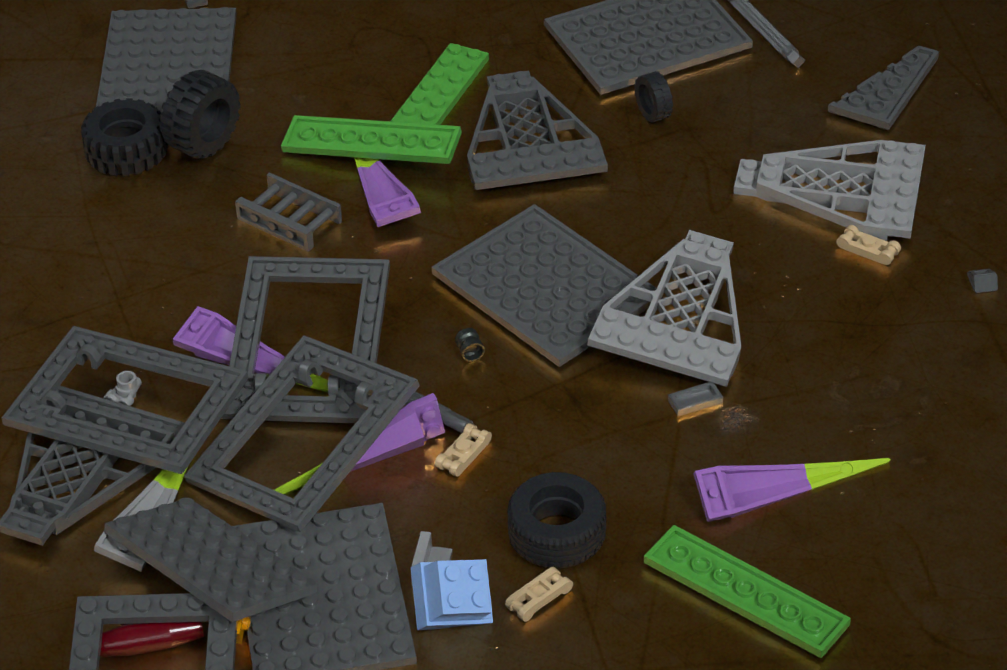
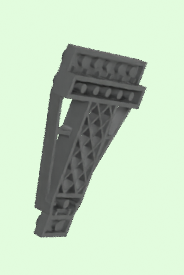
(542, 158)
(36, 516)

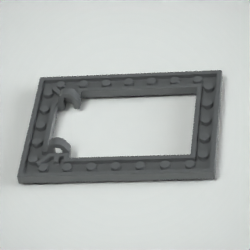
(260, 271)
(387, 393)
(35, 414)
(152, 608)

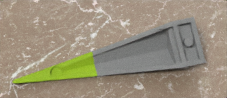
(159, 491)

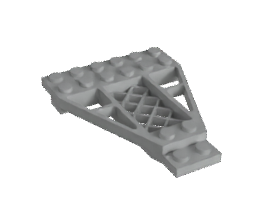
(891, 180)
(670, 344)

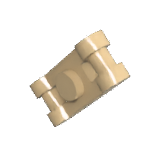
(868, 245)
(463, 450)
(538, 593)

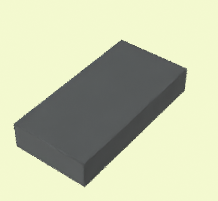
(695, 398)

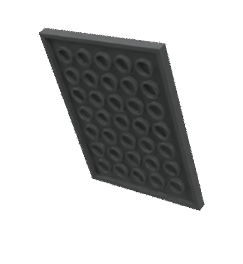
(635, 37)
(157, 47)
(540, 282)
(359, 605)

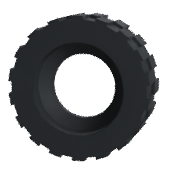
(653, 96)

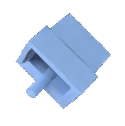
(451, 594)

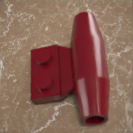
(148, 637)

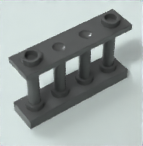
(283, 227)

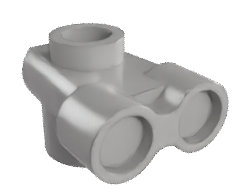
(126, 388)

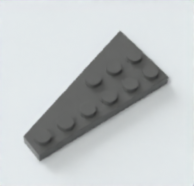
(886, 94)

